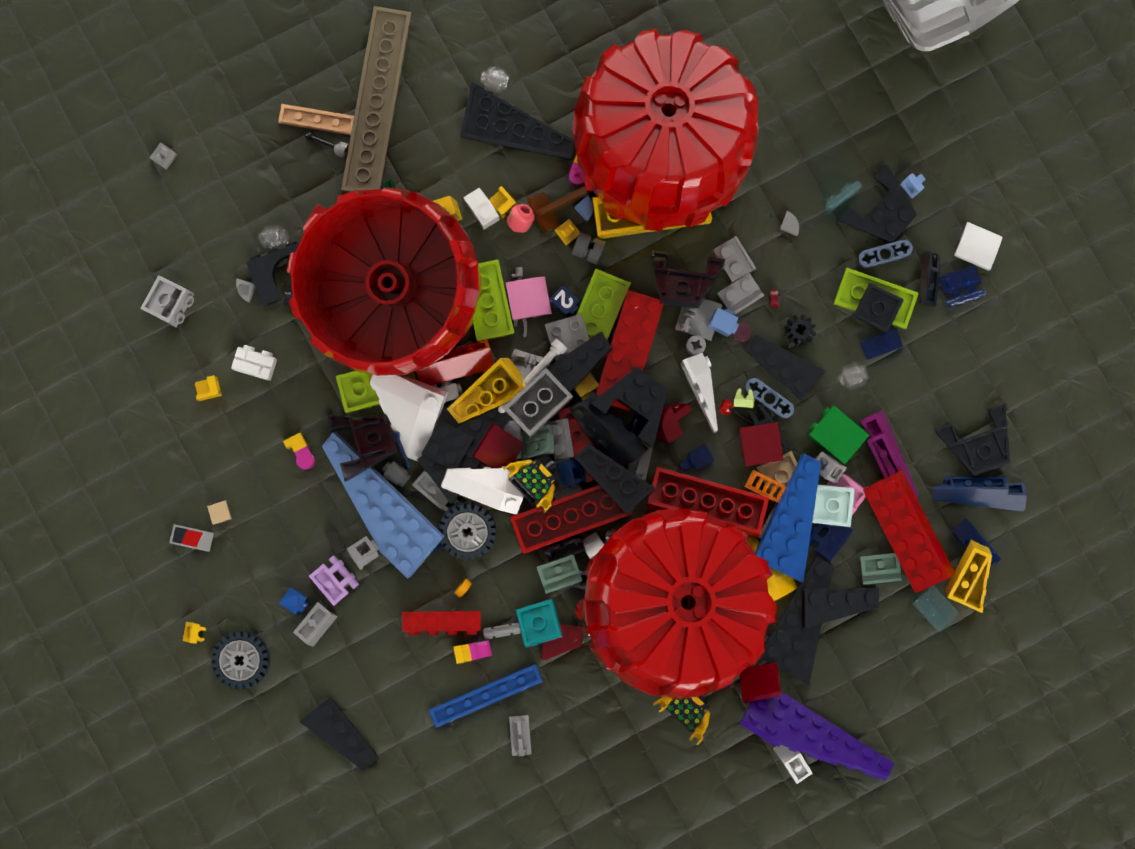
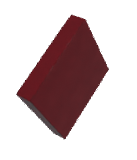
(761, 444)
(498, 448)
(760, 682)

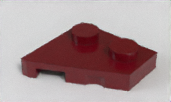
(571, 640)

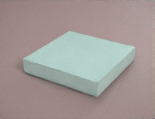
(833, 505)

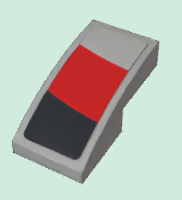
(191, 538)

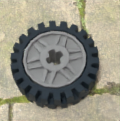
(473, 543)
(255, 660)

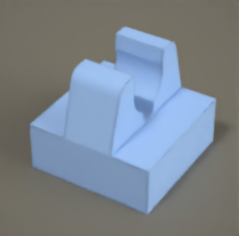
(913, 184)

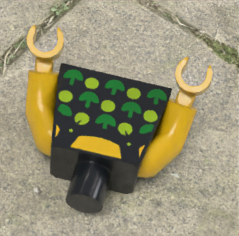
(534, 481)
(690, 712)

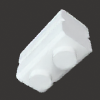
(254, 363)

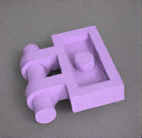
(329, 584)

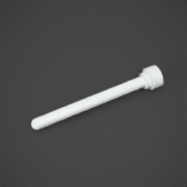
(555, 349)

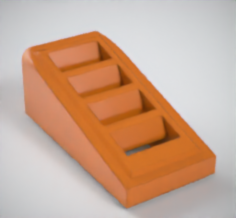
(769, 480)

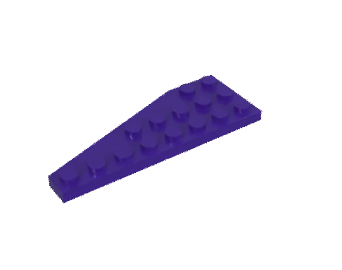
(793, 725)

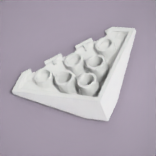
(411, 408)

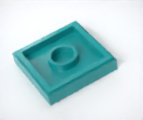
(539, 623)

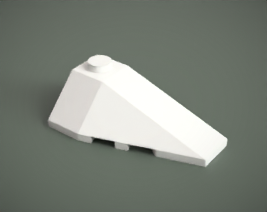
(699, 377)
(484, 486)

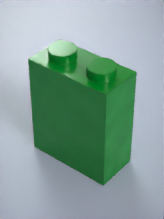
(837, 434)

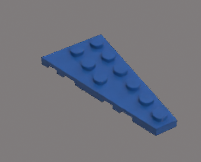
(789, 529)

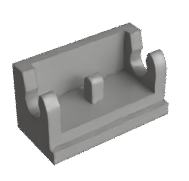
(315, 624)

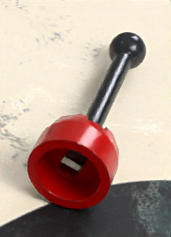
(727, 408)

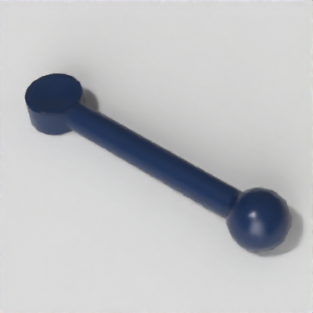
(396, 435)

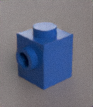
(294, 601)

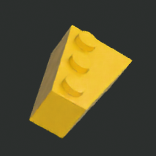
(971, 577)

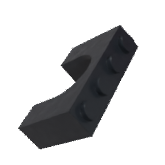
(263, 273)

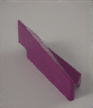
(885, 446)

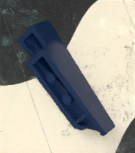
(982, 491)

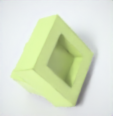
(748, 402)

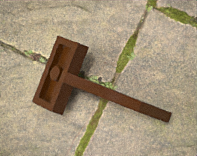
(545, 212)

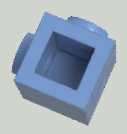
(723, 322)

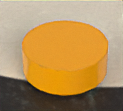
(462, 588)

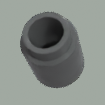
(395, 474)

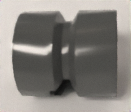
(583, 243)

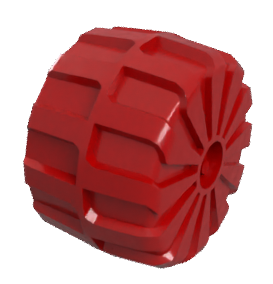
(665, 129)
(345, 275)
(638, 612)

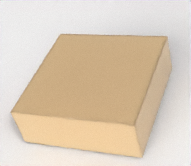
(219, 512)

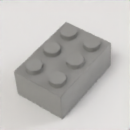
(537, 402)

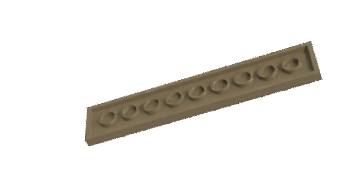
(376, 99)

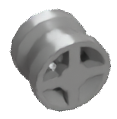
(693, 348)

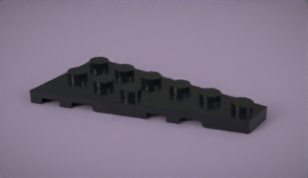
(505, 125)
(476, 428)
(791, 643)

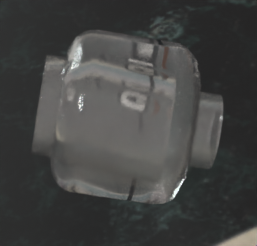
(494, 79)
(274, 237)
(853, 375)

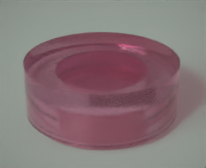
(742, 333)

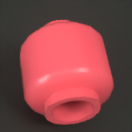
(520, 218)

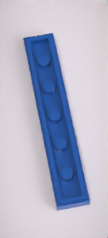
(485, 695)

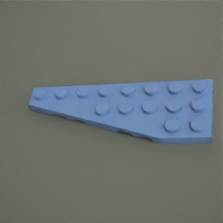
(391, 519)

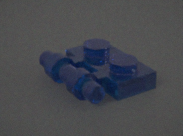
(959, 281)
(832, 541)

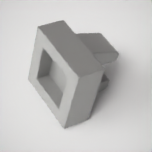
(163, 156)

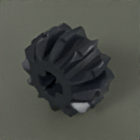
(805, 334)

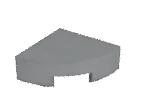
(790, 224)
(245, 289)

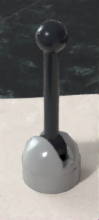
(340, 148)

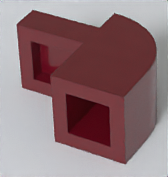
(669, 427)

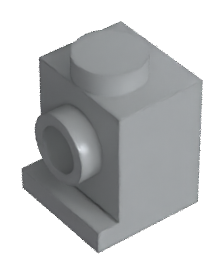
(454, 390)
(830, 467)
(364, 545)

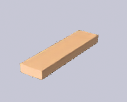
(316, 119)

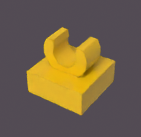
(567, 232)
(191, 632)

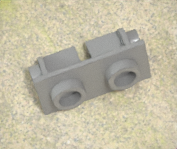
(641, 465)
(520, 735)

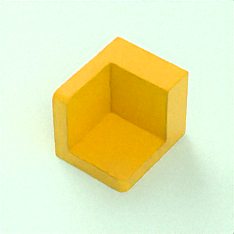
(502, 202)
(586, 385)
(207, 388)

